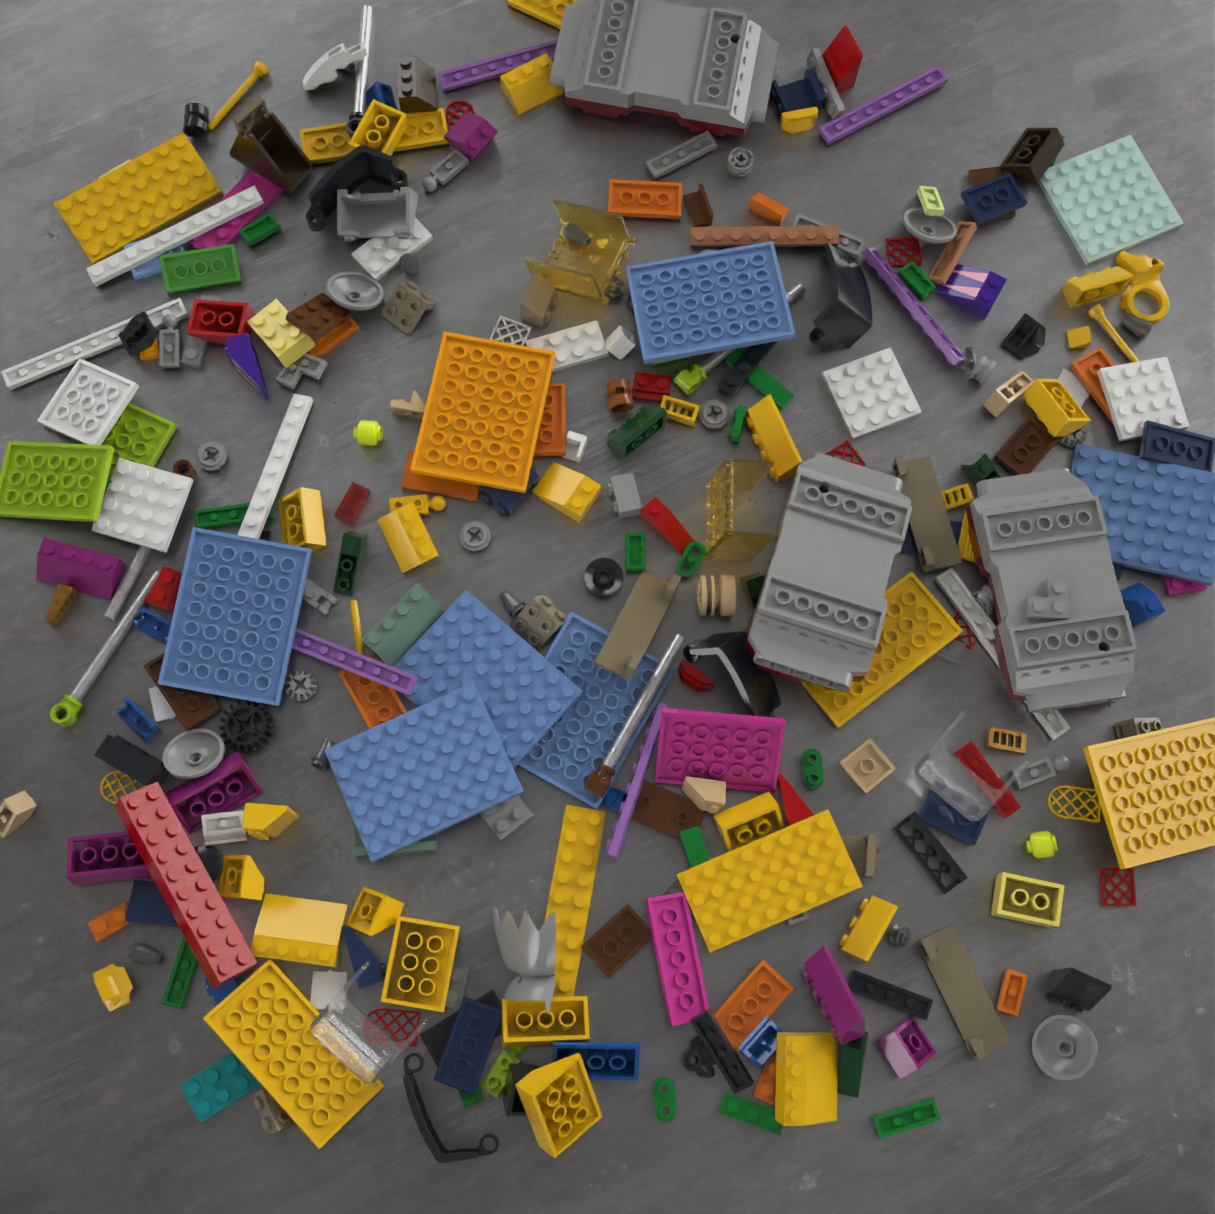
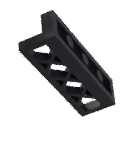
(935, 847)

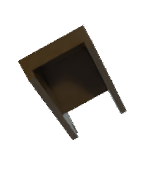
(272, 152)

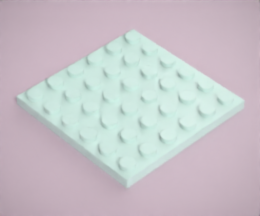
(1109, 200)

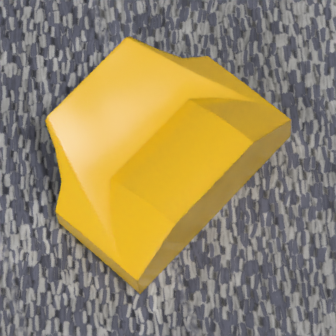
(799, 120)
(113, 986)

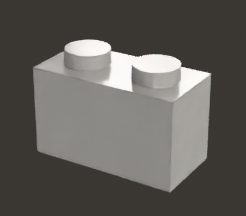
(625, 495)

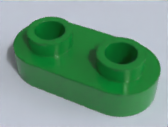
(736, 430)
(690, 560)
(812, 768)
(664, 1099)

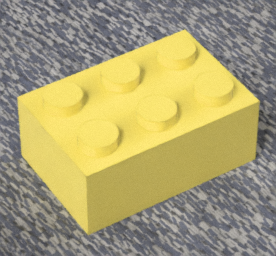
(279, 335)
(1027, 900)

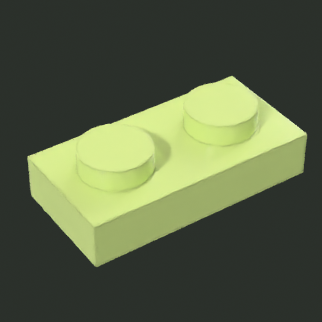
(930, 201)

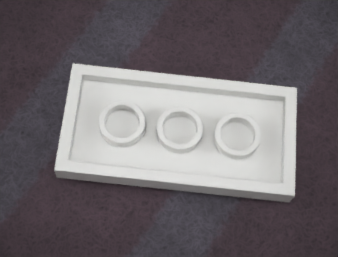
(383, 254)
(573, 345)

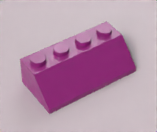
(79, 568)
(215, 792)
(103, 859)
(835, 996)

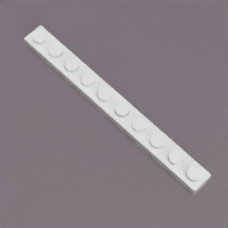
(174, 236)
(83, 348)
(276, 466)
(984, 630)

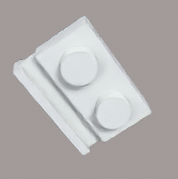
(223, 827)

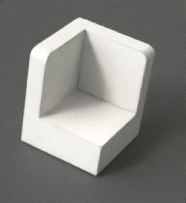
(620, 342)
(575, 446)

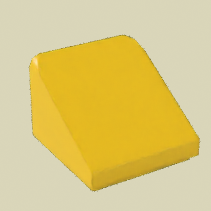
(1079, 338)

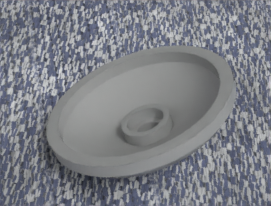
(929, 228)
(355, 291)
(193, 753)
(1049, 1046)

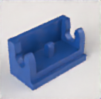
(153, 625)
(137, 720)
(761, 1043)

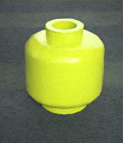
(368, 433)
(1042, 844)

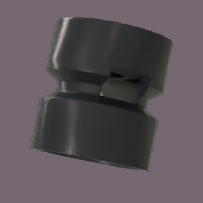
(195, 120)

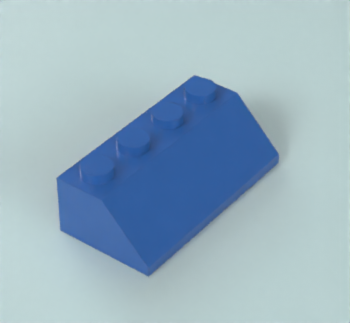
(603, 1060)

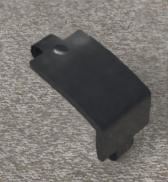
(351, 173)
(850, 311)
(754, 685)
(426, 1127)

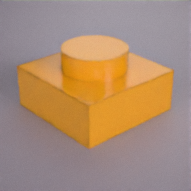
(152, 352)

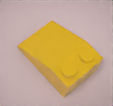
(567, 491)

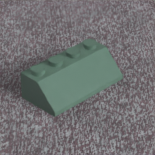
(402, 626)

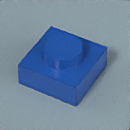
(613, 799)

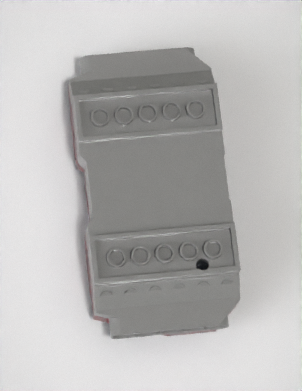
(665, 61)
(1041, 530)
(829, 573)

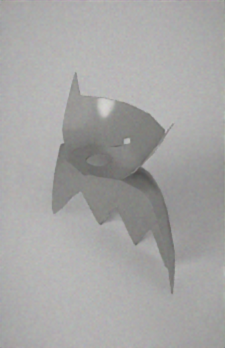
(528, 954)

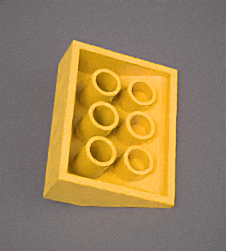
(299, 930)
(420, 964)
(806, 1078)
(559, 1103)

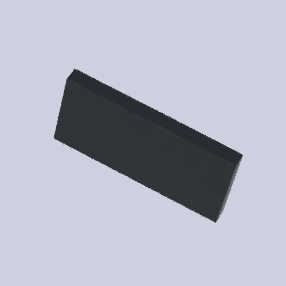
(438, 1035)

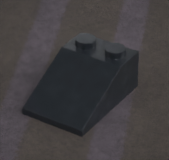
(1076, 989)
(511, 1098)

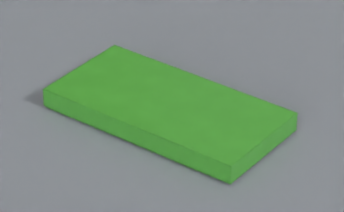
(200, 268)

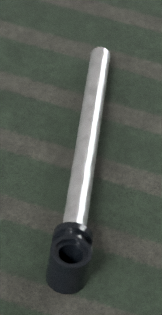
(361, 74)

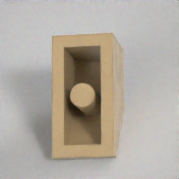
(706, 793)
(14, 812)

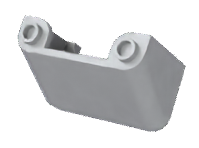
(376, 214)

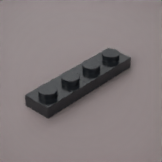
(744, 367)
(889, 995)
(722, 1051)

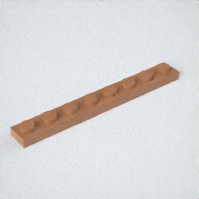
(748, 235)

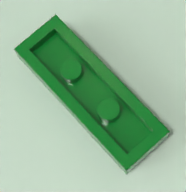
(750, 1112)
(906, 1118)

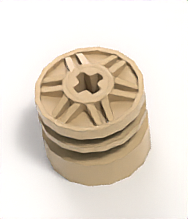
(717, 595)

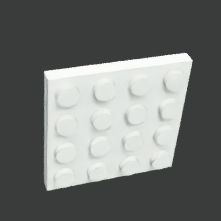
(871, 393)
(1140, 394)
(88, 403)
(142, 505)

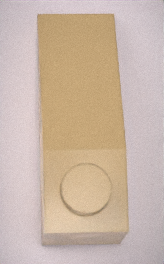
(1008, 393)

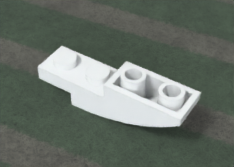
(326, 66)

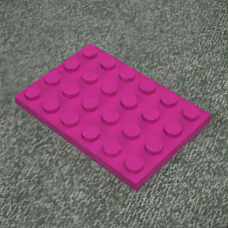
(720, 748)

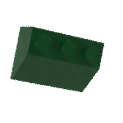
(636, 430)

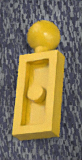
(421, 503)

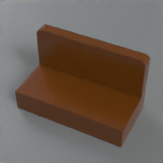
(699, 207)

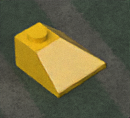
(240, 879)
(374, 912)

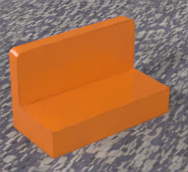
(768, 208)

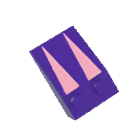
(972, 288)
(244, 357)

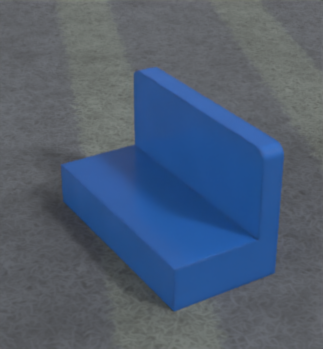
(380, 93)

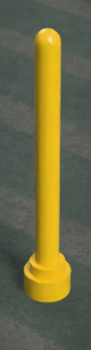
(259, 69)
(1098, 314)

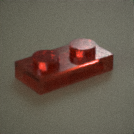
(352, 503)

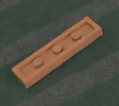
(952, 253)

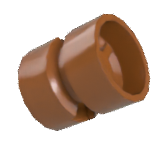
(619, 395)

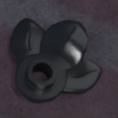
(704, 1060)

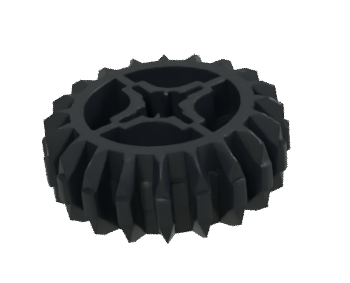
(243, 733)

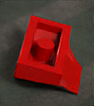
(694, 678)

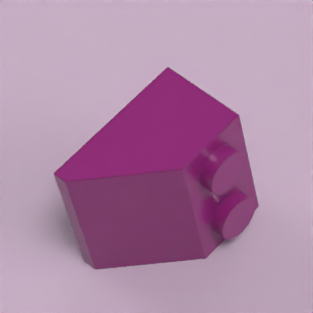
(470, 135)
(906, 1047)

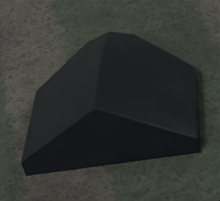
(138, 334)
(1025, 337)

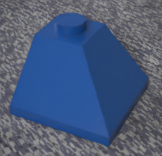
(1141, 604)

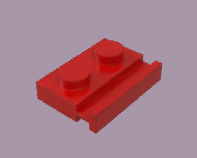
(650, 387)

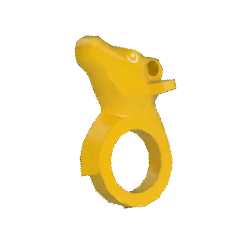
(1144, 280)

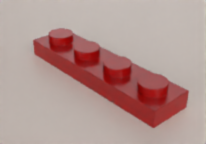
(976, 762)

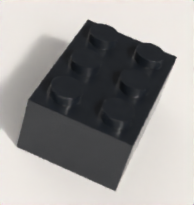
(132, 761)

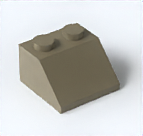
(538, 301)

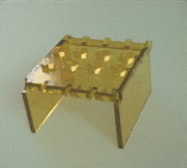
(588, 269)
(720, 537)

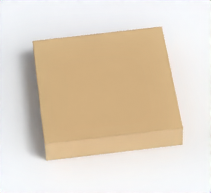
(867, 766)

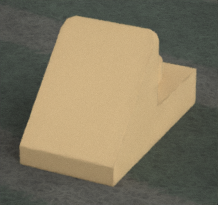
(411, 409)

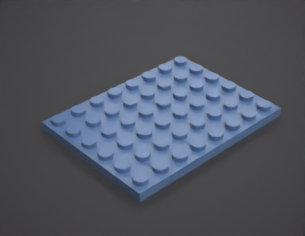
(709, 302)
(1153, 512)
(235, 616)
(513, 679)
(595, 719)
(423, 772)

